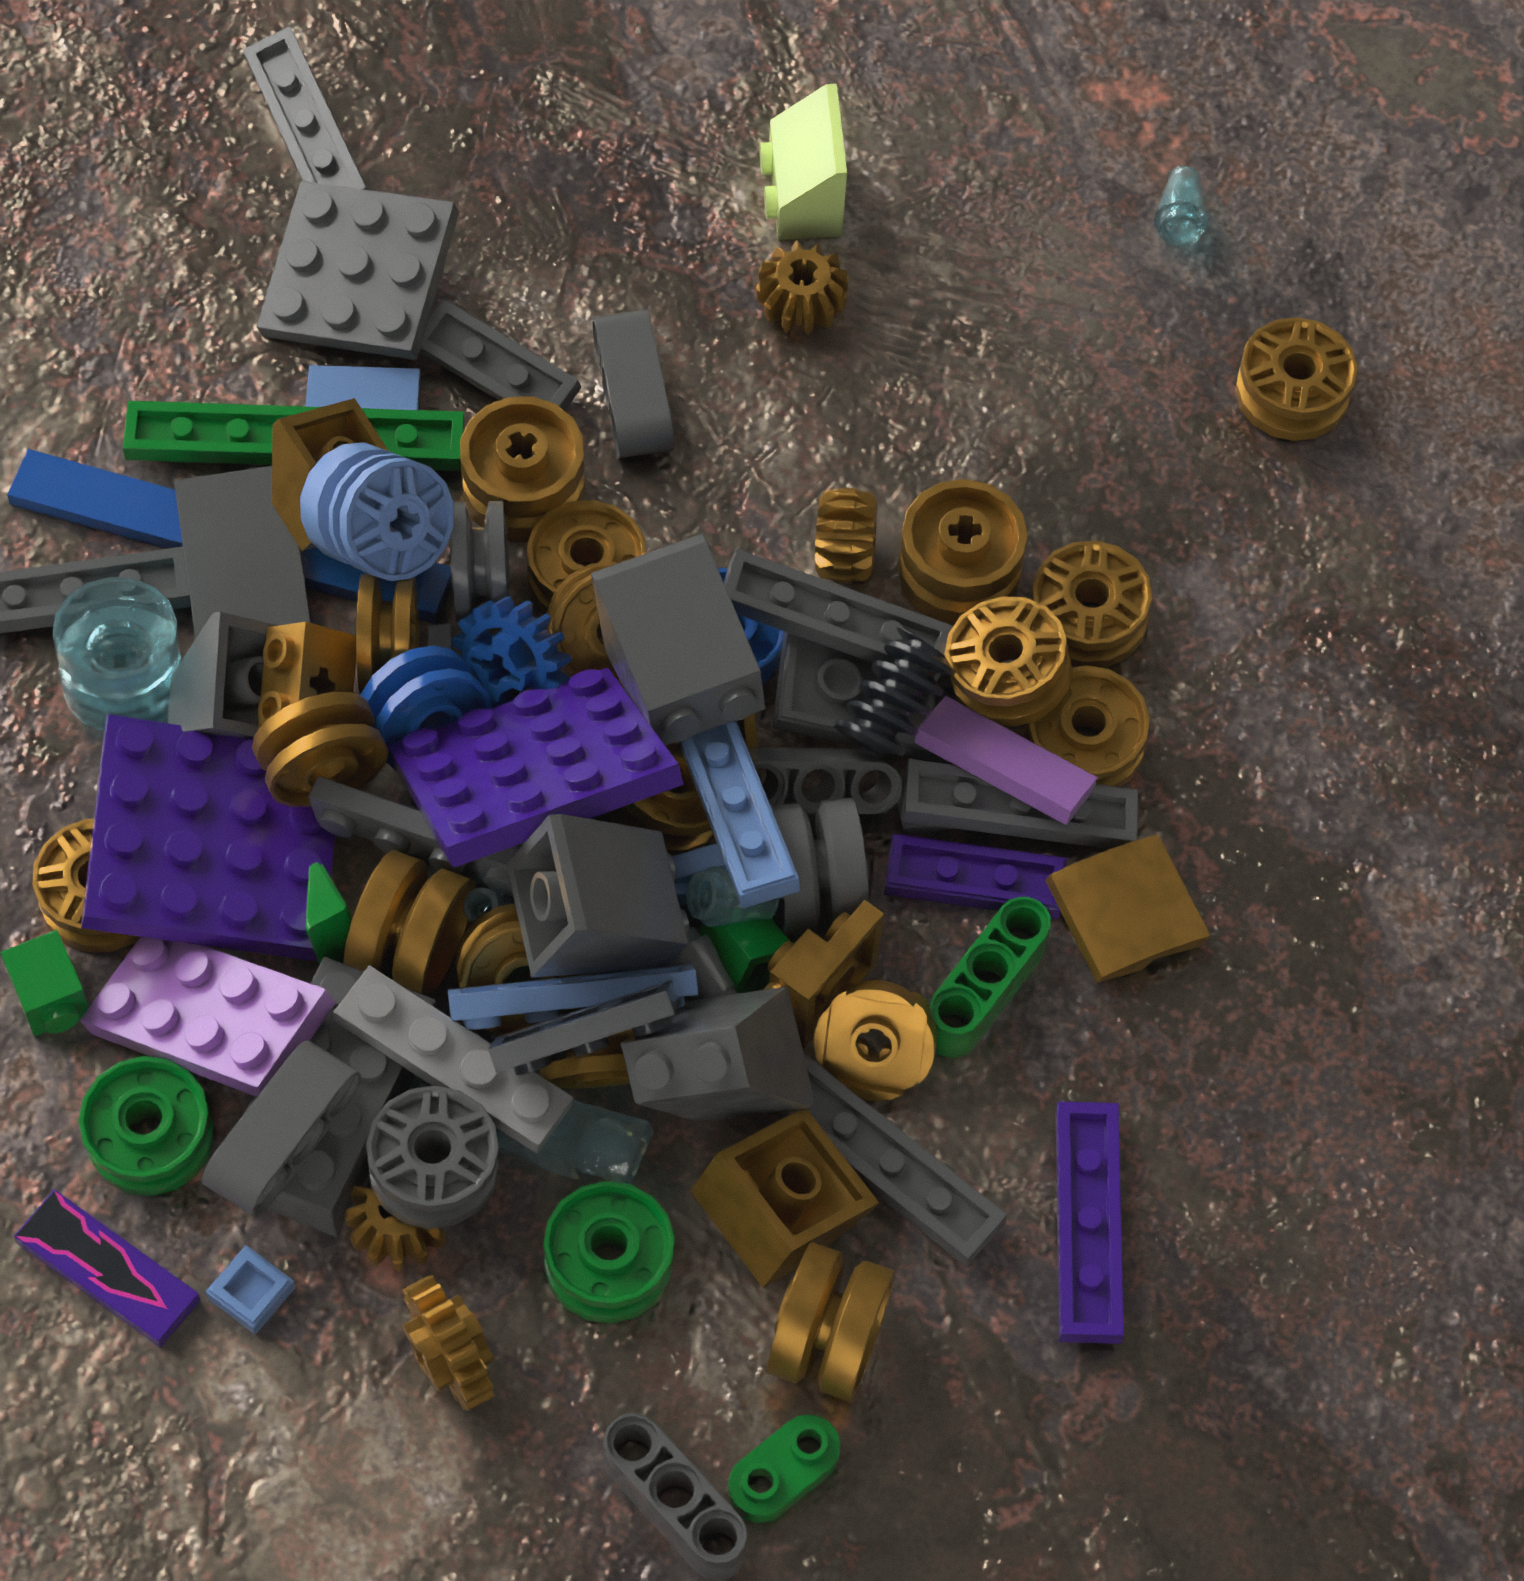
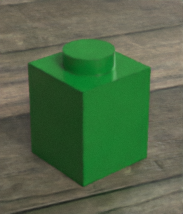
(747, 950)
(45, 984)

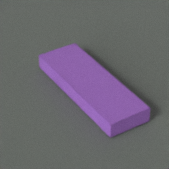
(1005, 760)

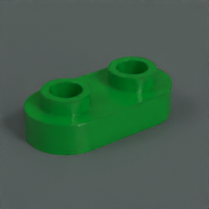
(786, 1467)

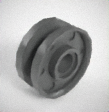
(479, 558)
(425, 1122)

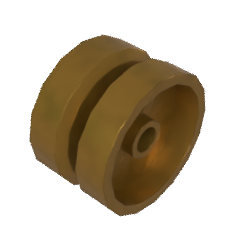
(524, 456)
(960, 548)
(409, 923)
(823, 1319)

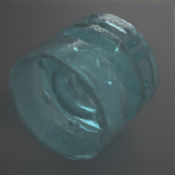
(116, 650)

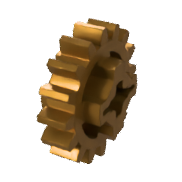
(448, 1342)

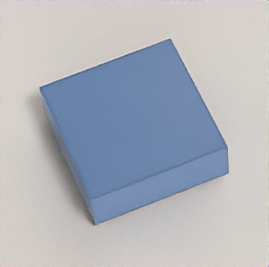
(250, 1289)

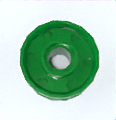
(141, 1091)
(613, 1216)

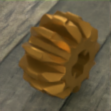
(802, 287)
(846, 535)
(386, 1234)

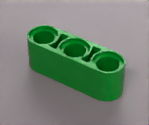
(995, 952)

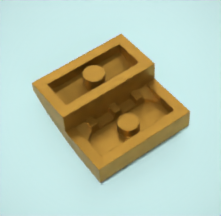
(1127, 908)

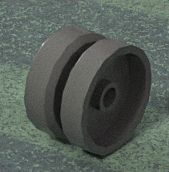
(825, 866)

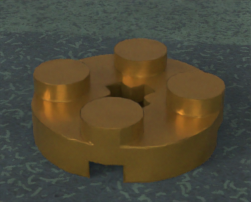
(880, 1006)

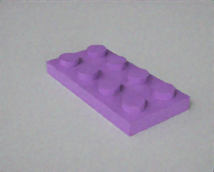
(207, 1012)

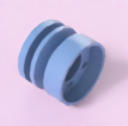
(377, 511)

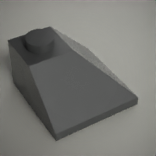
(220, 678)

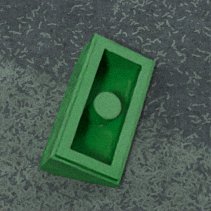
(326, 916)

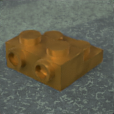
(819, 967)

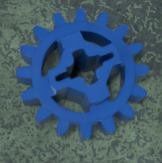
(514, 657)

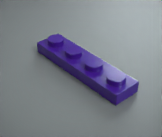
(1089, 1223)

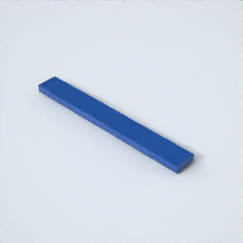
(151, 516)

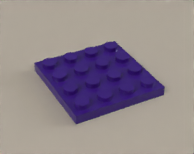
(544, 754)
(198, 844)

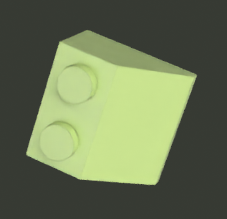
(806, 168)

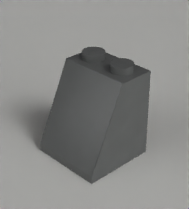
(677, 640)
(596, 898)
(722, 1059)

